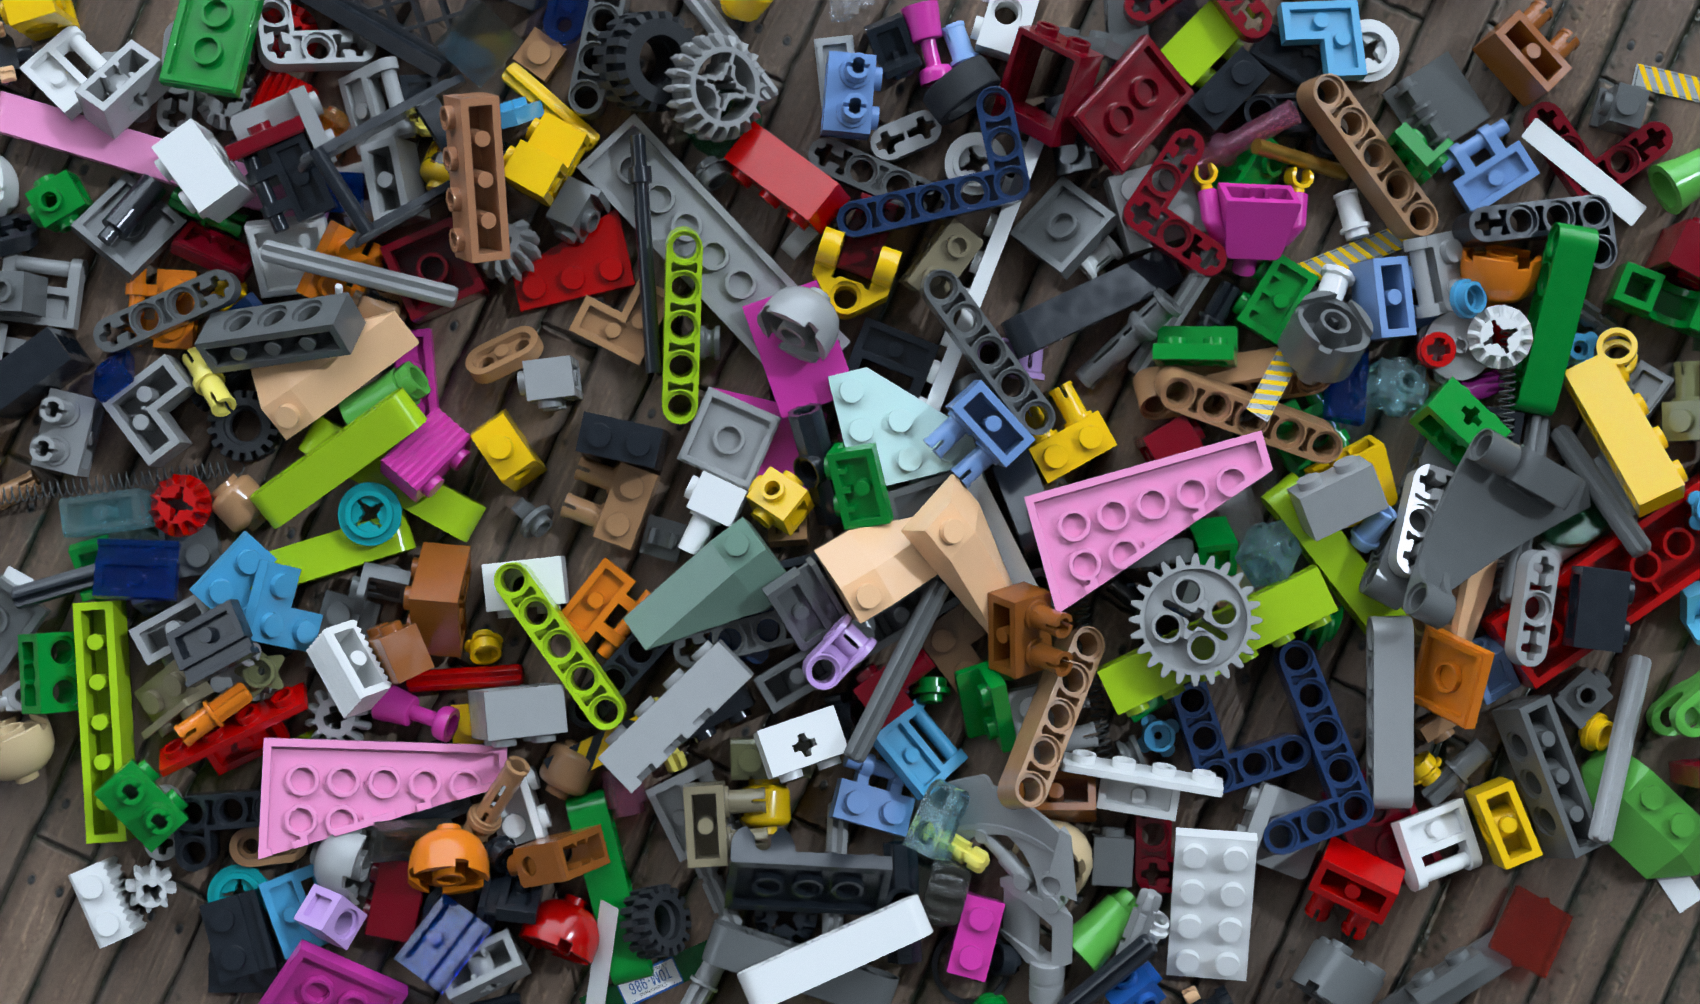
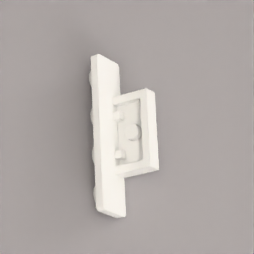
(1138, 787)

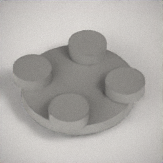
(1464, 364)

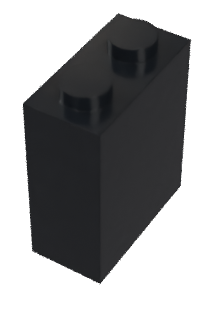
(43, 362)
(622, 441)

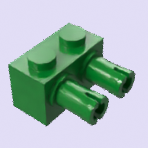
(142, 803)

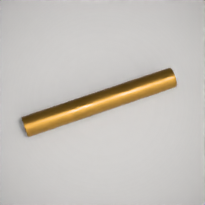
(1298, 159)

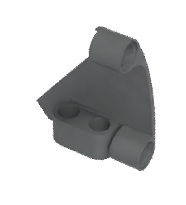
(1489, 508)

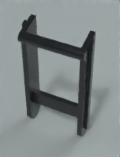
(428, 108)

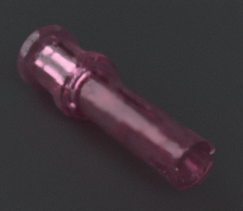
(1225, 148)

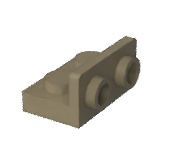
(949, 249)
(168, 700)

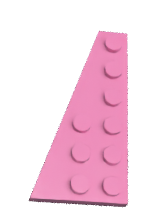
(1117, 518)
(349, 784)

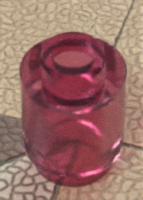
(619, 797)

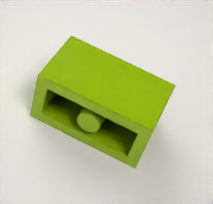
(1201, 45)

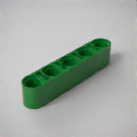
(1554, 317)
(609, 882)

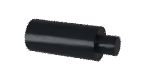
(131, 209)

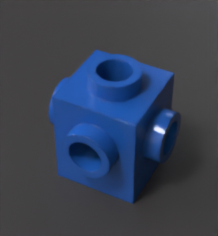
(1138, 988)

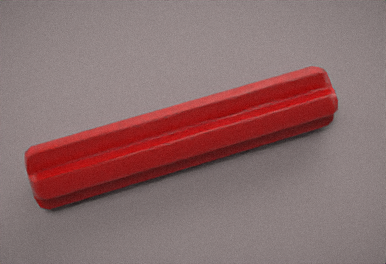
(467, 678)

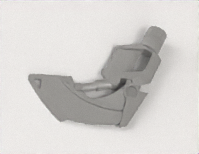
(1027, 890)

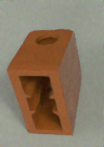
(544, 860)

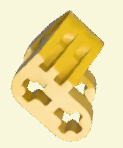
(882, 279)

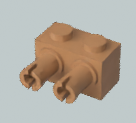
(627, 504)

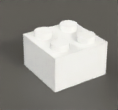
(202, 171)

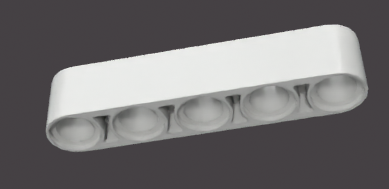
(836, 952)

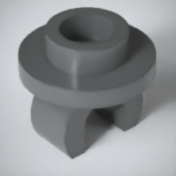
(535, 520)

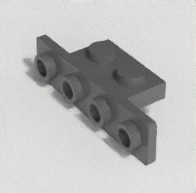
(1455, 977)

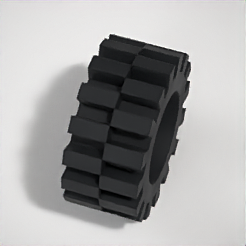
(239, 450)
(640, 923)

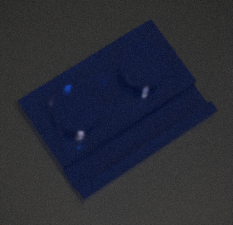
(137, 569)
(443, 943)

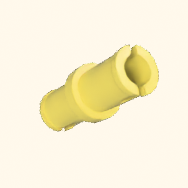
(208, 384)

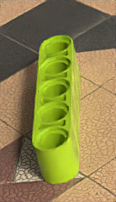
(686, 344)
(338, 458)
(445, 509)
(337, 553)
(1333, 555)
(542, 636)

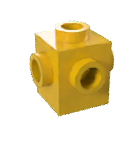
(779, 500)

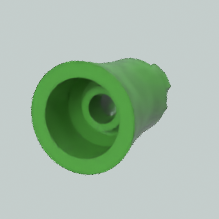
(1676, 181)
(405, 376)
(1102, 928)

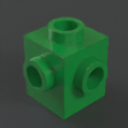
(58, 201)

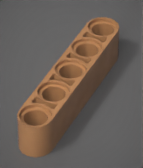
(1350, 150)
(1246, 376)
(1235, 401)
(1039, 732)

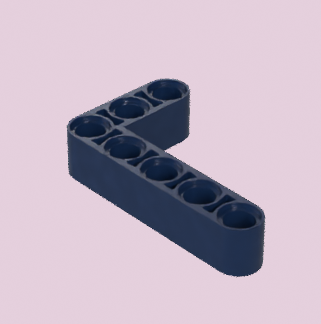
(952, 188)
(1321, 755)
(1232, 759)

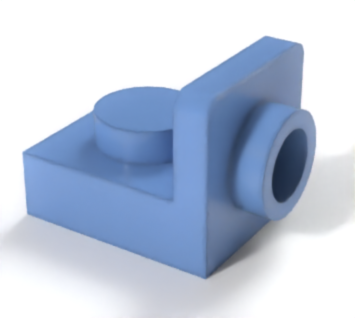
(1502, 676)

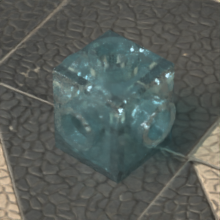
(1396, 386)
(1268, 553)

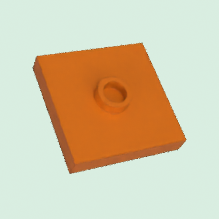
(1451, 676)

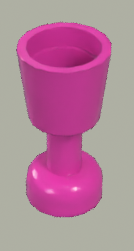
(924, 29)
(403, 708)

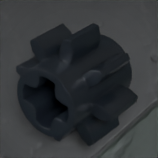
(847, 711)

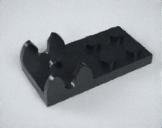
(803, 880)

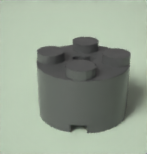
(1325, 338)
(1336, 978)

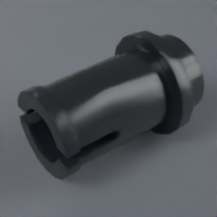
(1125, 591)

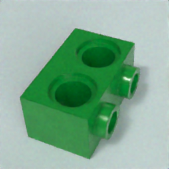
(41, 672)

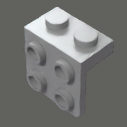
(281, 109)
(1270, 801)

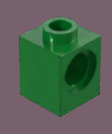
(1216, 539)

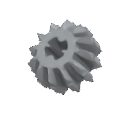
(523, 251)
(327, 727)

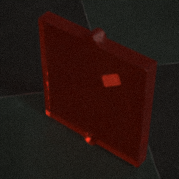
(1530, 931)

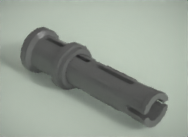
(1141, 327)

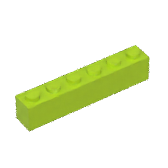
(1284, 609)
(103, 708)

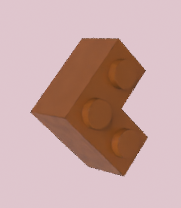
(439, 596)

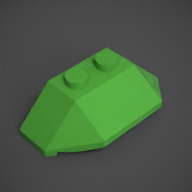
(1653, 824)

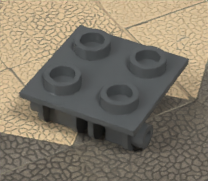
(1437, 101)

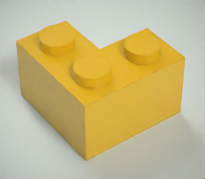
(547, 158)

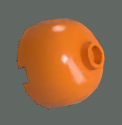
(1502, 271)
(448, 860)

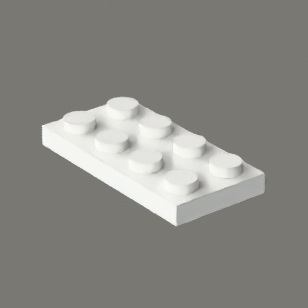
(1211, 903)

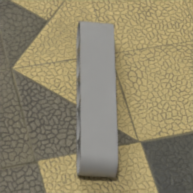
(1390, 711)

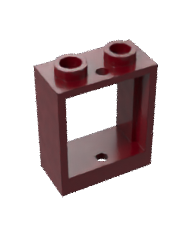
(1020, 73)

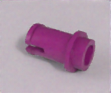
(1484, 385)

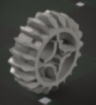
(732, 74)

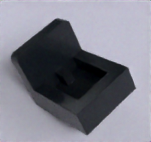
(893, 47)

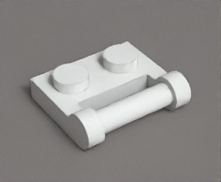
(56, 75)
(1431, 832)

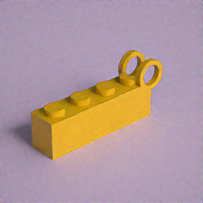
(1621, 428)

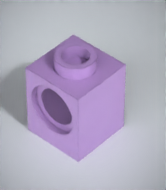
(330, 916)

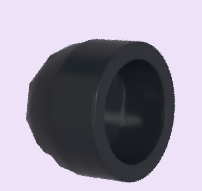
(1005, 960)

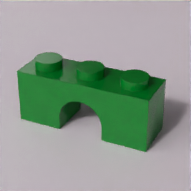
(1654, 299)

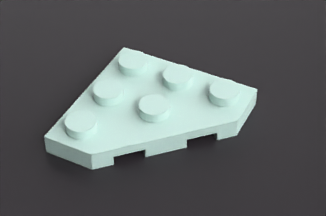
(885, 414)

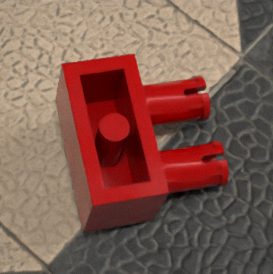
(1355, 882)

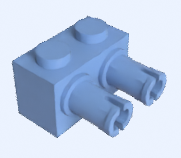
(849, 95)
(1385, 293)
(984, 417)

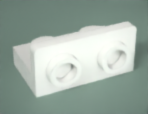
(524, 816)

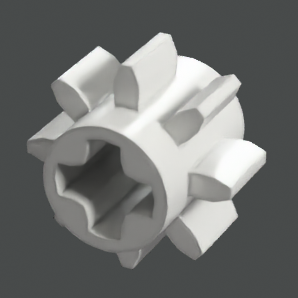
(149, 896)

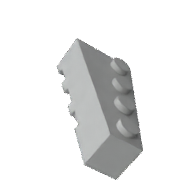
(675, 715)

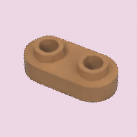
(504, 354)
(246, 858)

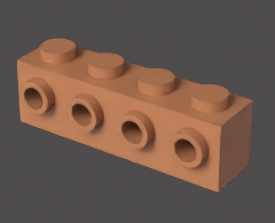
(476, 177)

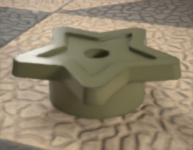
(259, 682)

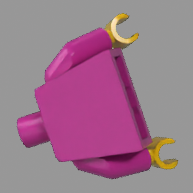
(1253, 219)

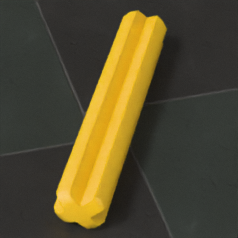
(526, 85)

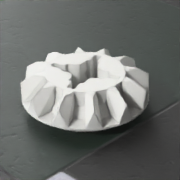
(1385, 51)
(958, 157)
(1492, 355)

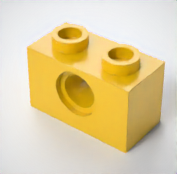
(38, 17)
(1503, 822)

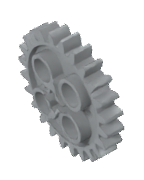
(1213, 587)

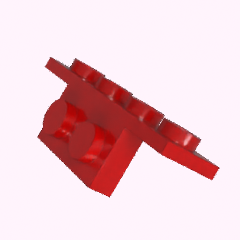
(240, 737)

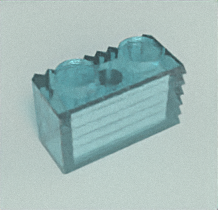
(106, 512)

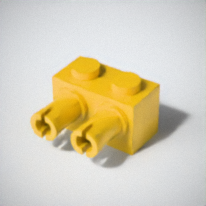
(1078, 443)

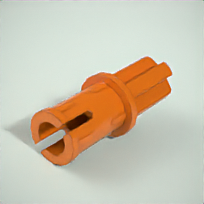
(213, 713)

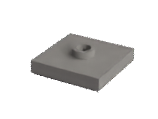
(729, 438)

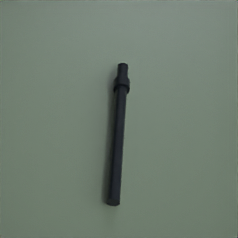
(640, 177)

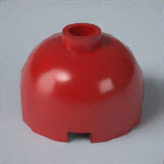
(564, 929)

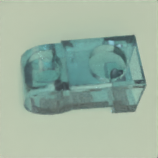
(937, 820)

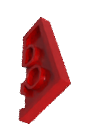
(579, 269)

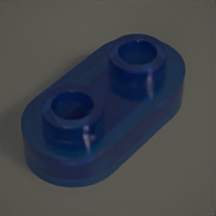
(565, 9)

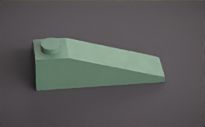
(709, 589)

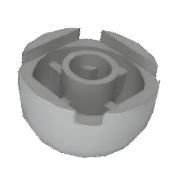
(801, 320)
(343, 864)

